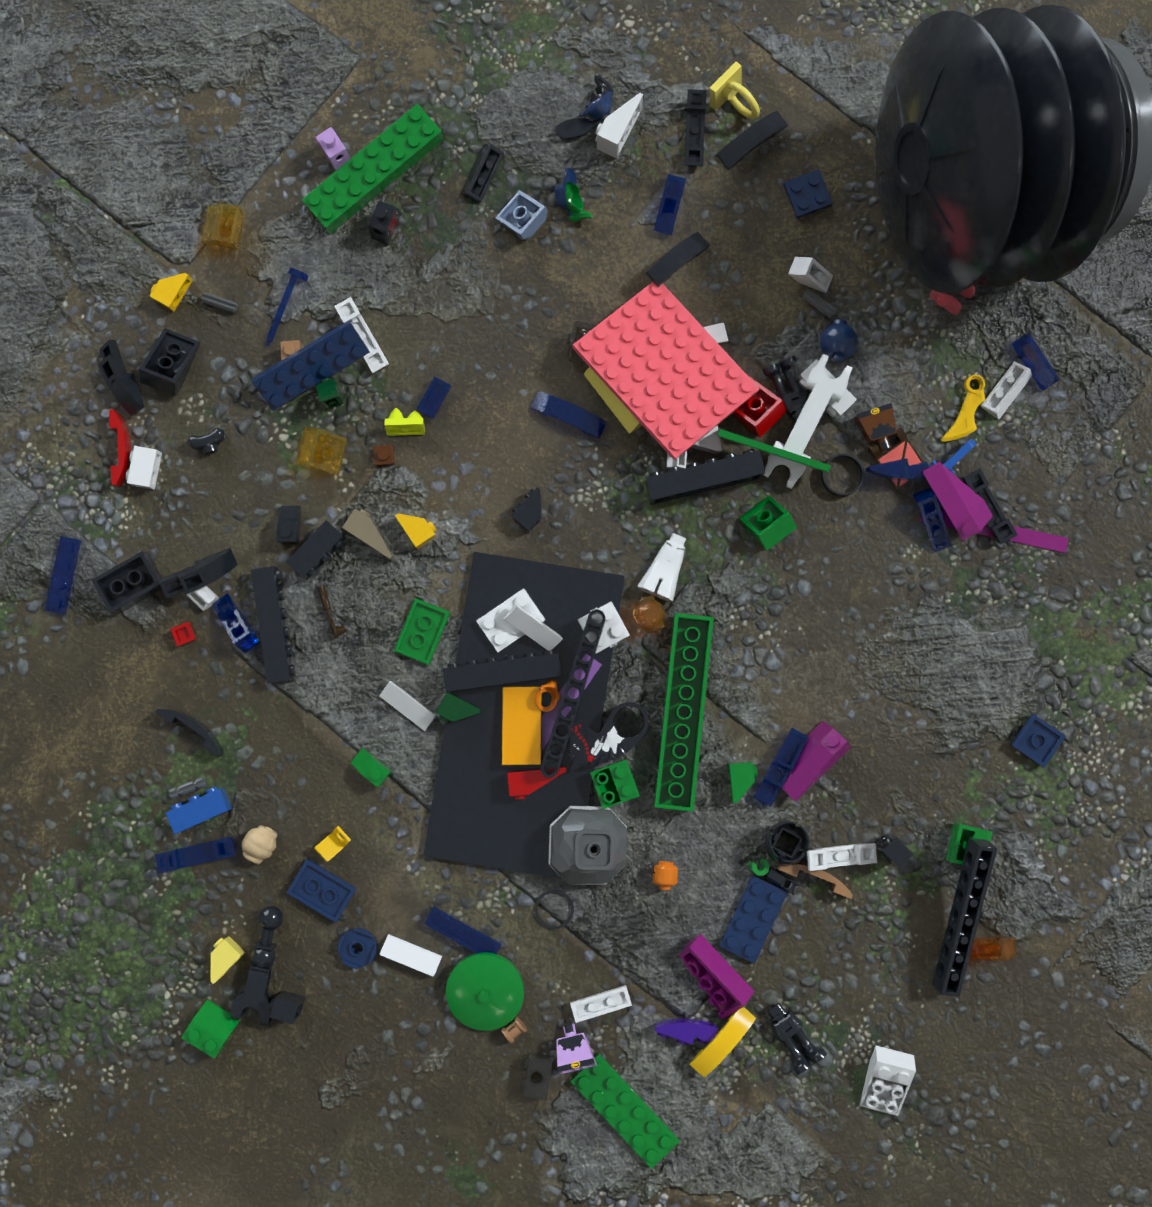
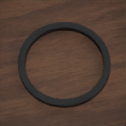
(570, 917)

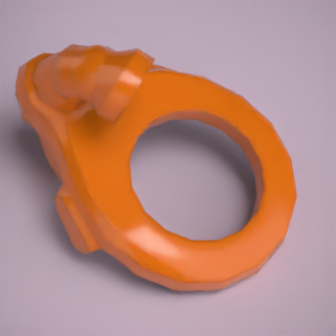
(552, 688)

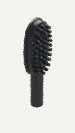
(576, 127)

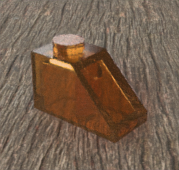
(994, 948)

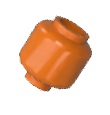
(665, 875)

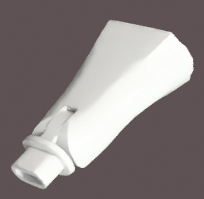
(664, 571)

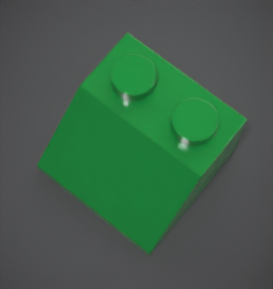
(768, 522)
(210, 1029)

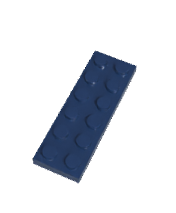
(310, 365)

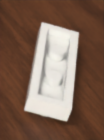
(600, 1003)

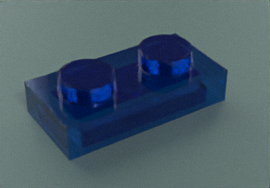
(433, 397)

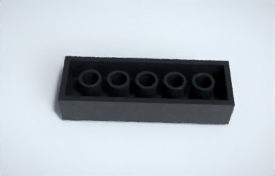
(704, 477)

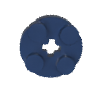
(346, 950)

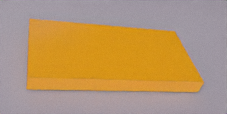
(521, 727)

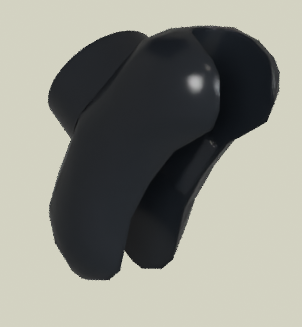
(207, 442)

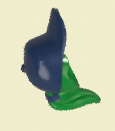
(569, 199)

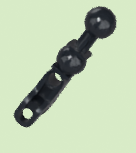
(259, 975)

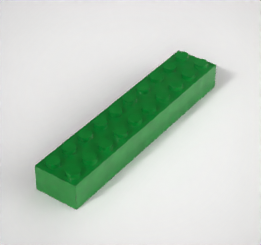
(683, 712)

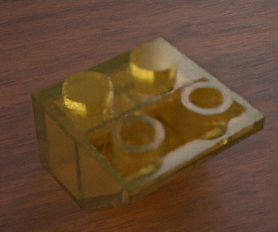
(223, 226)

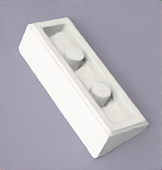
(1007, 389)
(533, 627)
(407, 705)
(410, 955)

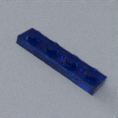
(62, 575)
(461, 932)

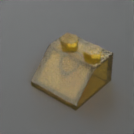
(321, 450)

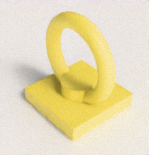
(726, 89)

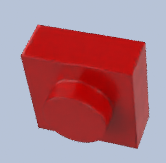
(183, 634)

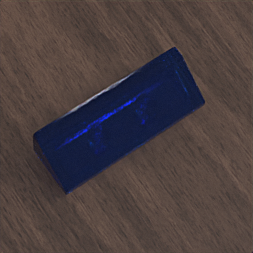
(1036, 361)

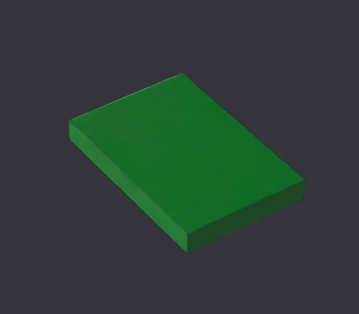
(422, 631)

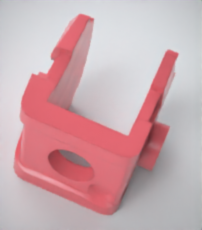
(949, 302)

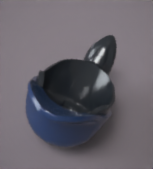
(600, 101)

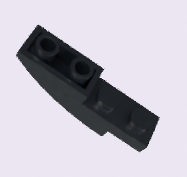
(118, 380)
(199, 575)

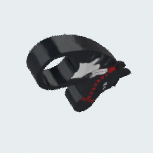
(595, 748)

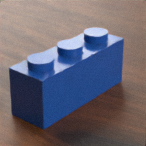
(198, 809)

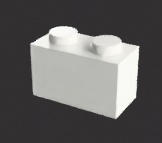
(143, 467)

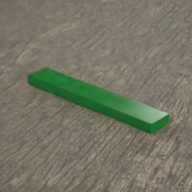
(774, 450)

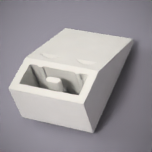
(887, 1080)

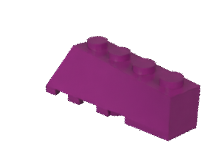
(716, 976)

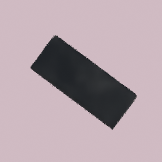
(482, 173)

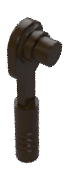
(336, 630)

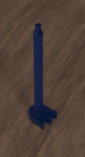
(294, 275)

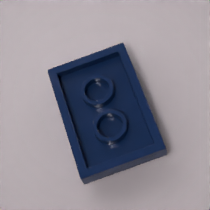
(321, 890)

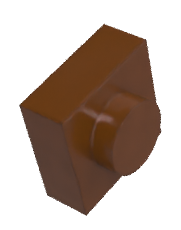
(384, 455)

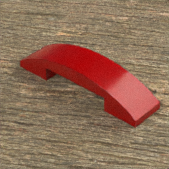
(118, 473)

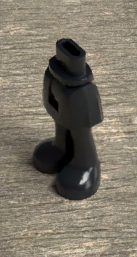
(797, 398)
(786, 1025)

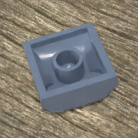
(522, 215)

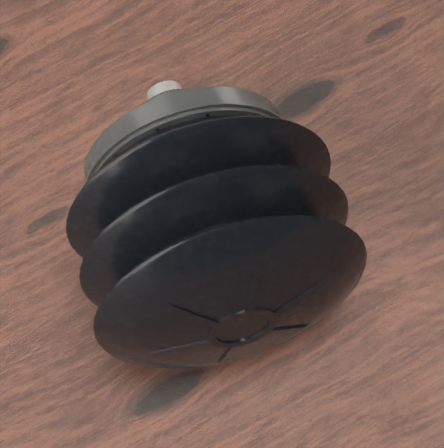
(1010, 146)

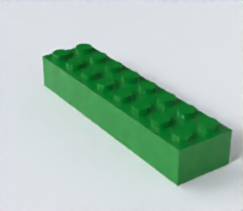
(373, 169)

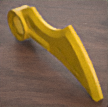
(965, 421)

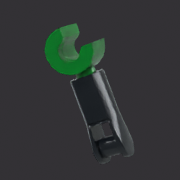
(773, 875)

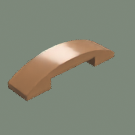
(837, 886)

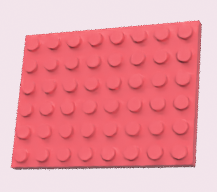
(665, 369)

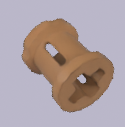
(514, 1029)

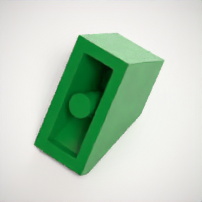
(371, 767)
(741, 778)

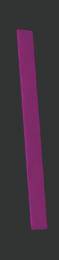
(1026, 537)

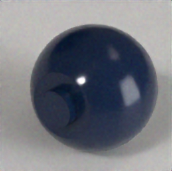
(838, 341)

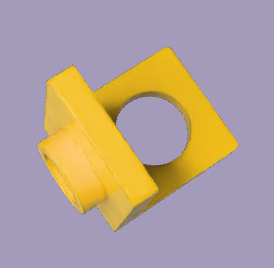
(332, 844)

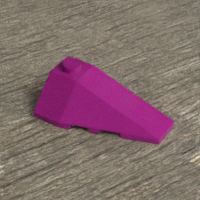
(961, 504)
(819, 754)

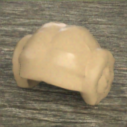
(259, 844)

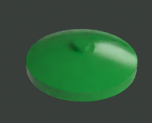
(485, 991)

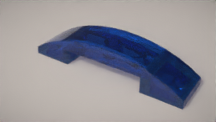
(569, 413)
(195, 854)

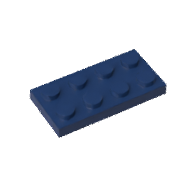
(753, 919)

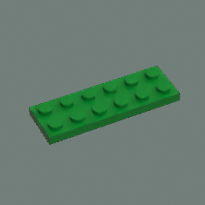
(625, 1111)

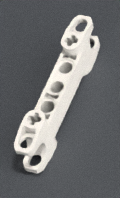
(822, 391)

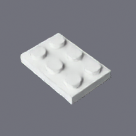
(499, 630)

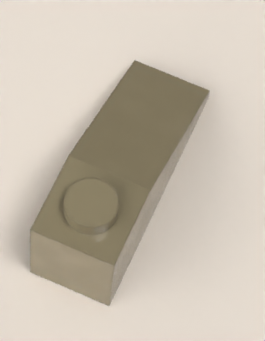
(365, 529)

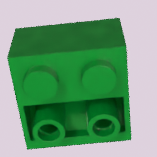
(614, 784)
(959, 841)

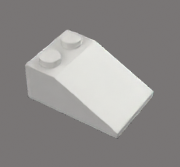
(617, 127)

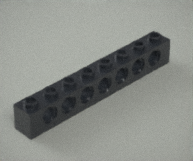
(964, 916)

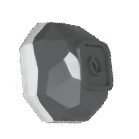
(573, 837)

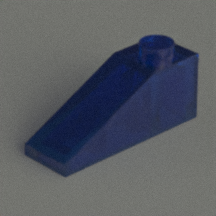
(932, 519)
(236, 624)

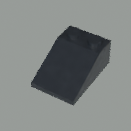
(168, 362)

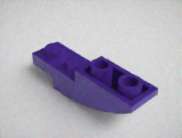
(686, 1030)

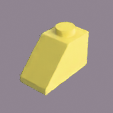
(224, 956)

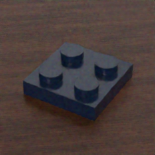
(807, 193)
(1038, 740)

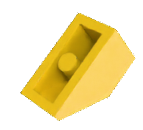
(171, 290)
(417, 529)

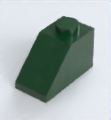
(329, 393)
(455, 709)

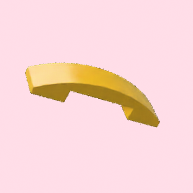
(723, 1042)

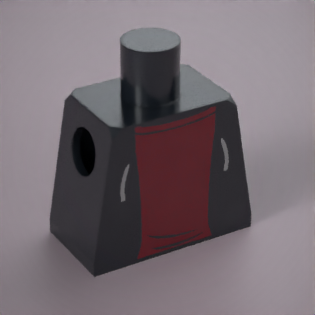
(385, 220)

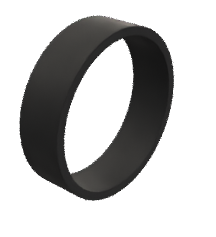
(862, 475)

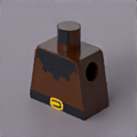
(877, 425)

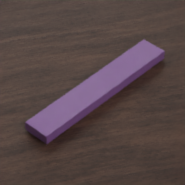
(549, 717)

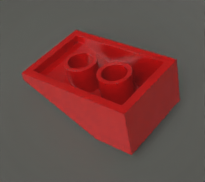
(760, 411)

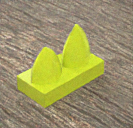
(398, 425)

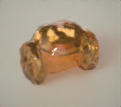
(649, 614)

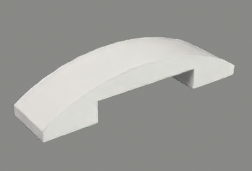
(349, 311)
(841, 856)

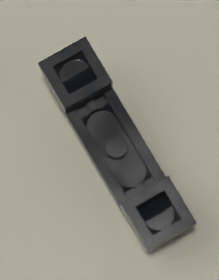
(695, 128)
(752, 138)
(677, 258)
(998, 525)
(211, 742)

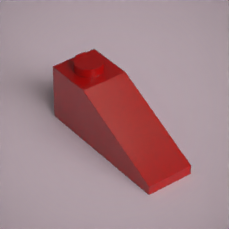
(525, 782)

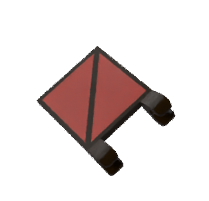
(900, 451)

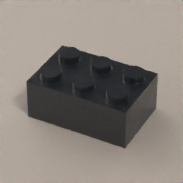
(128, 583)

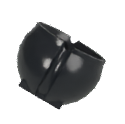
(795, 832)

